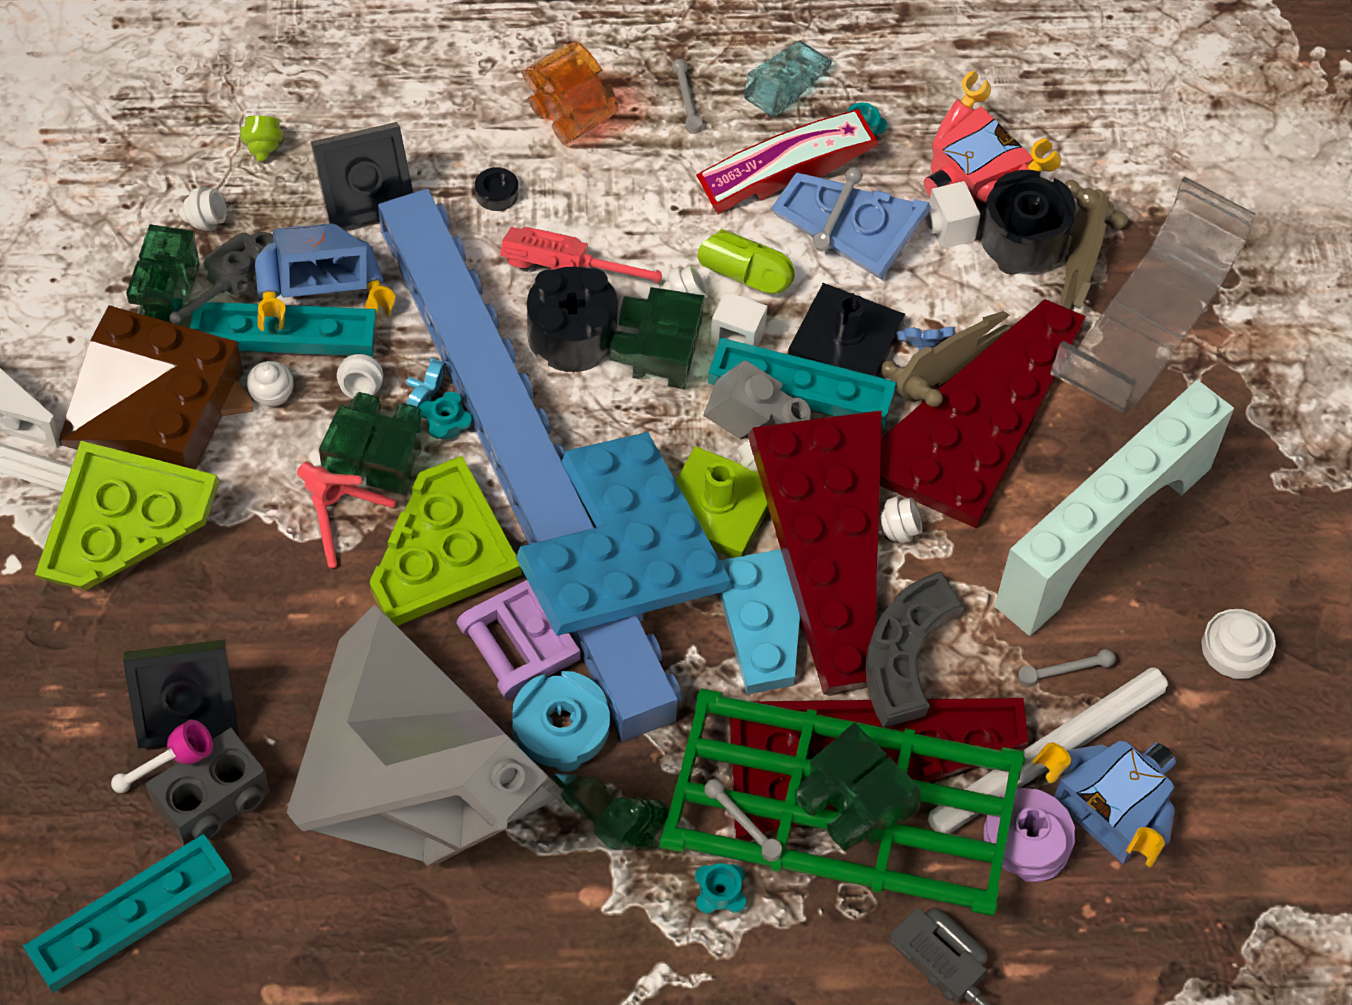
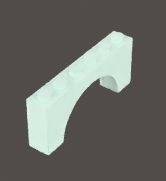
(1169, 450)

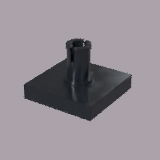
(361, 172)
(847, 331)
(179, 686)

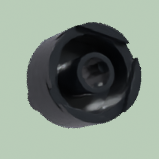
(1027, 222)
(571, 317)

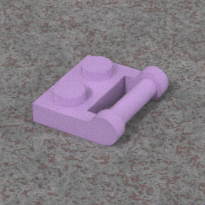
(529, 632)

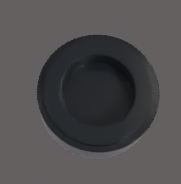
(496, 189)

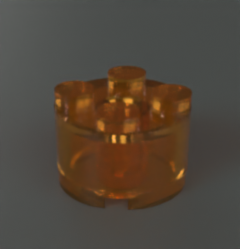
(569, 91)

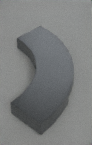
(895, 645)

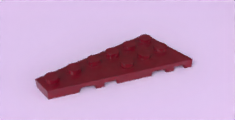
(962, 448)
(825, 513)
(971, 721)

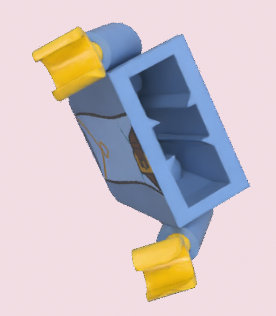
(316, 262)
(1116, 794)

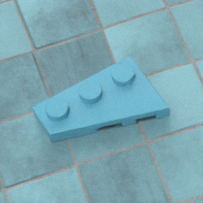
(762, 620)

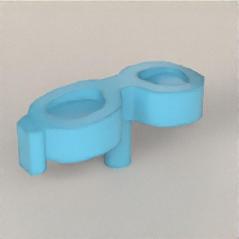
(425, 390)

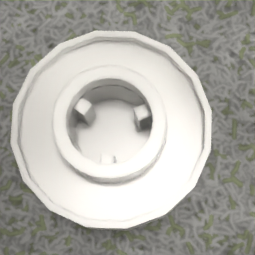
(1238, 643)

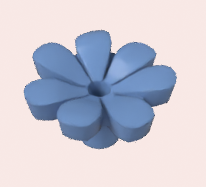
(929, 338)

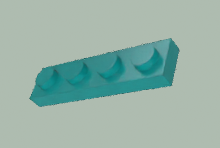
(304, 331)
(820, 385)
(127, 913)

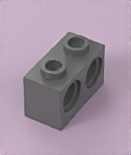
(203, 784)

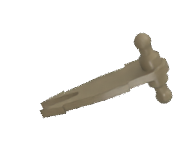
(1087, 239)
(943, 361)

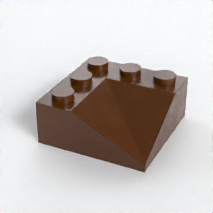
(151, 388)

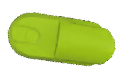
(747, 262)

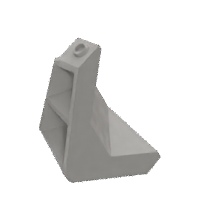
(408, 755)

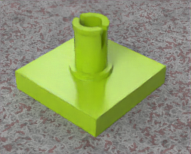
(724, 500)

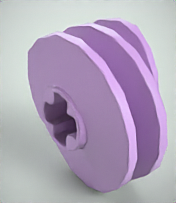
(1051, 841)

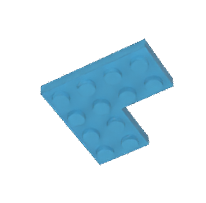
(639, 555)

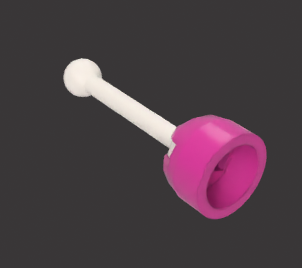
(179, 750)

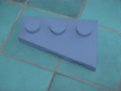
(870, 225)

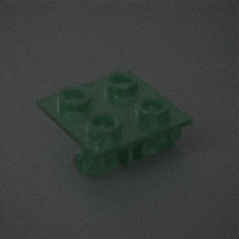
(619, 821)

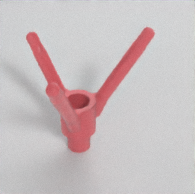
(327, 490)

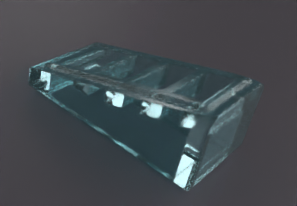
(782, 80)

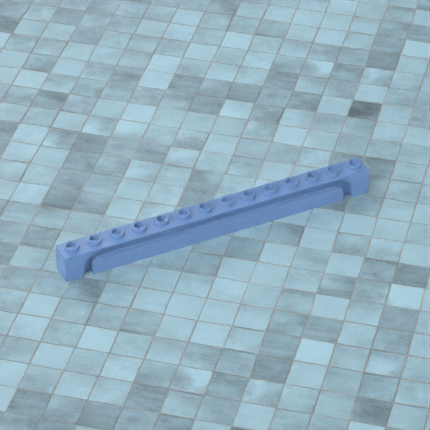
(518, 444)

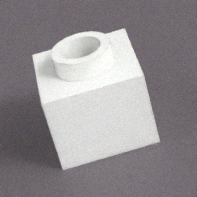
(952, 215)
(738, 320)

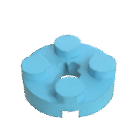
(568, 745)

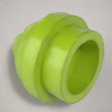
(261, 135)

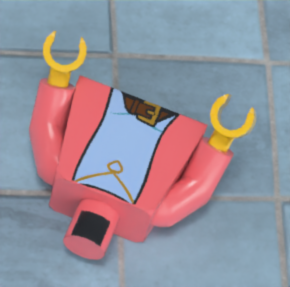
(978, 149)

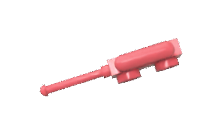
(555, 250)

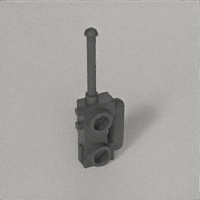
(229, 268)
(943, 968)

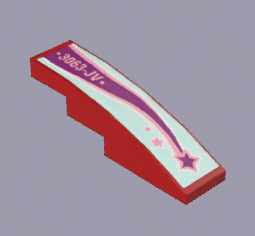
(771, 164)

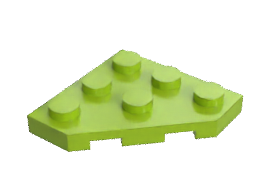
(119, 513)
(442, 546)

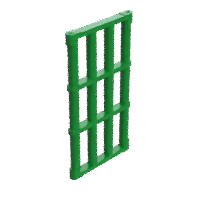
(789, 812)

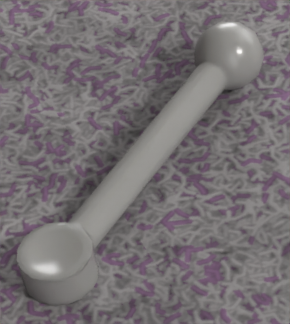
(693, 122)
(822, 240)
(1028, 675)
(771, 848)

